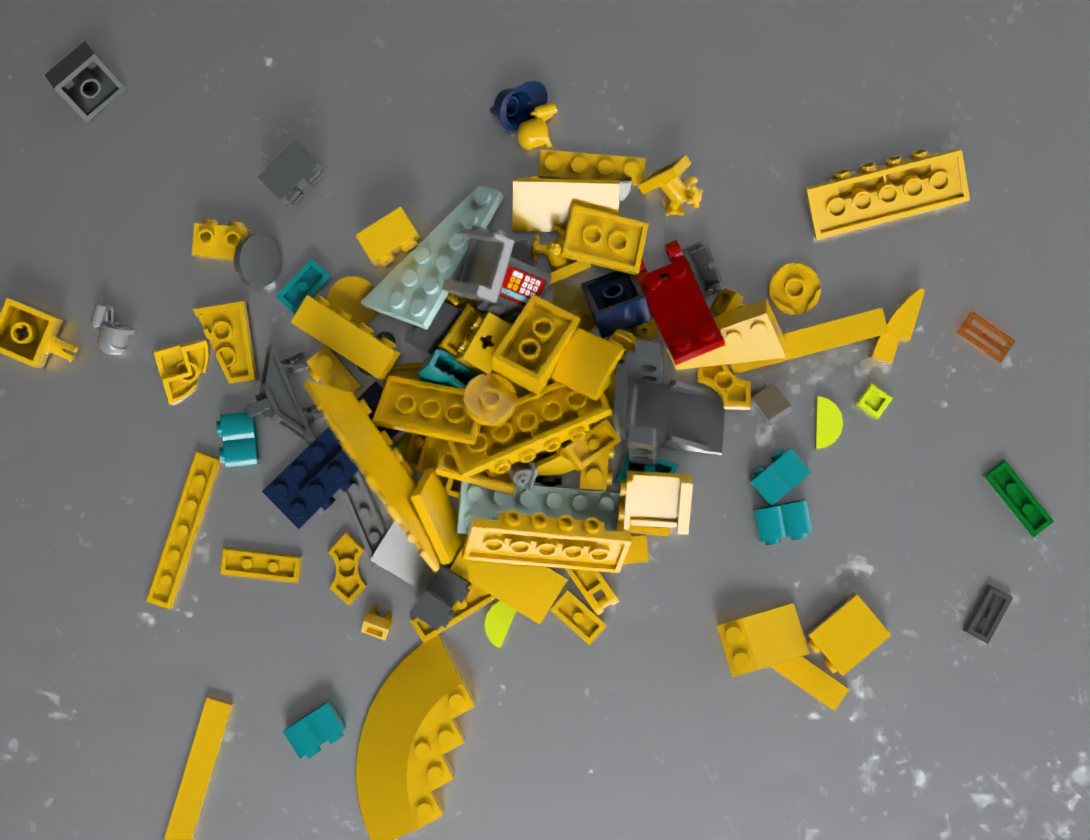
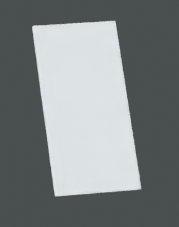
(403, 559)

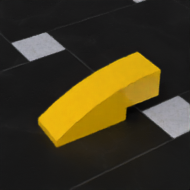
(900, 327)

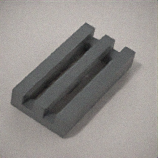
(978, 610)

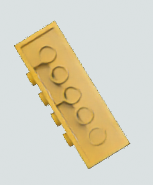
(887, 191)
(535, 426)
(546, 542)

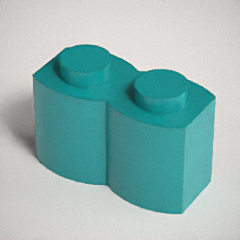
(445, 370)
(239, 440)
(779, 476)
(782, 521)
(315, 729)

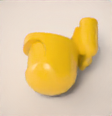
(534, 132)

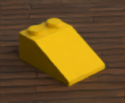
(534, 344)
(763, 640)

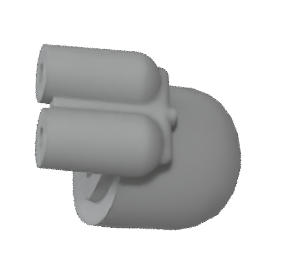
(112, 335)

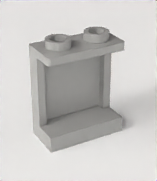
(483, 265)

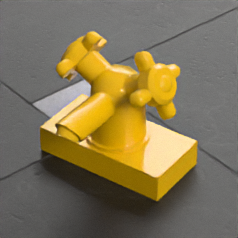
(677, 191)
(560, 266)

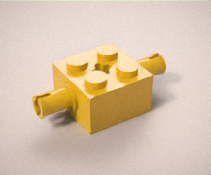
(42, 334)

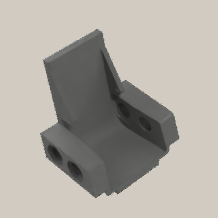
(662, 414)

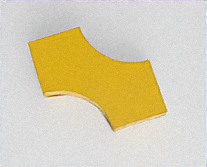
(733, 391)
(346, 555)

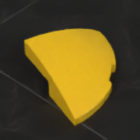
(180, 367)

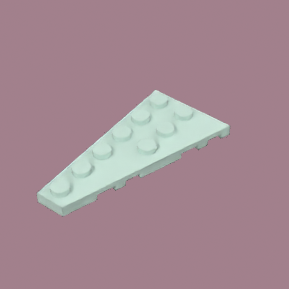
(415, 285)

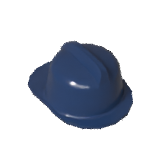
(515, 104)

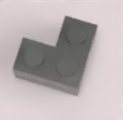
(439, 598)

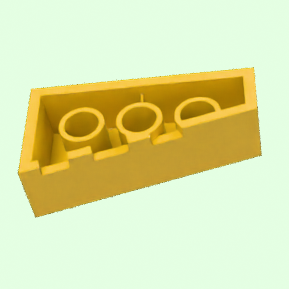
(749, 336)

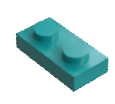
(305, 282)

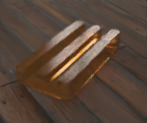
(967, 325)

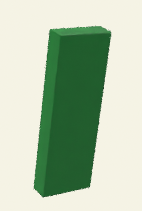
(1018, 498)

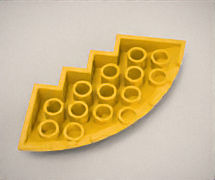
(375, 458)
(406, 742)

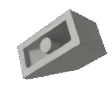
(770, 403)

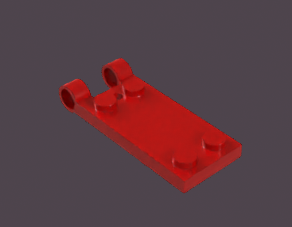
(679, 308)

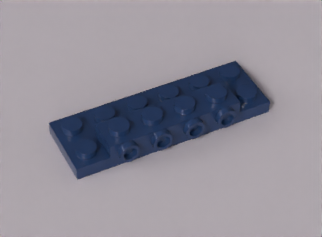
(319, 471)

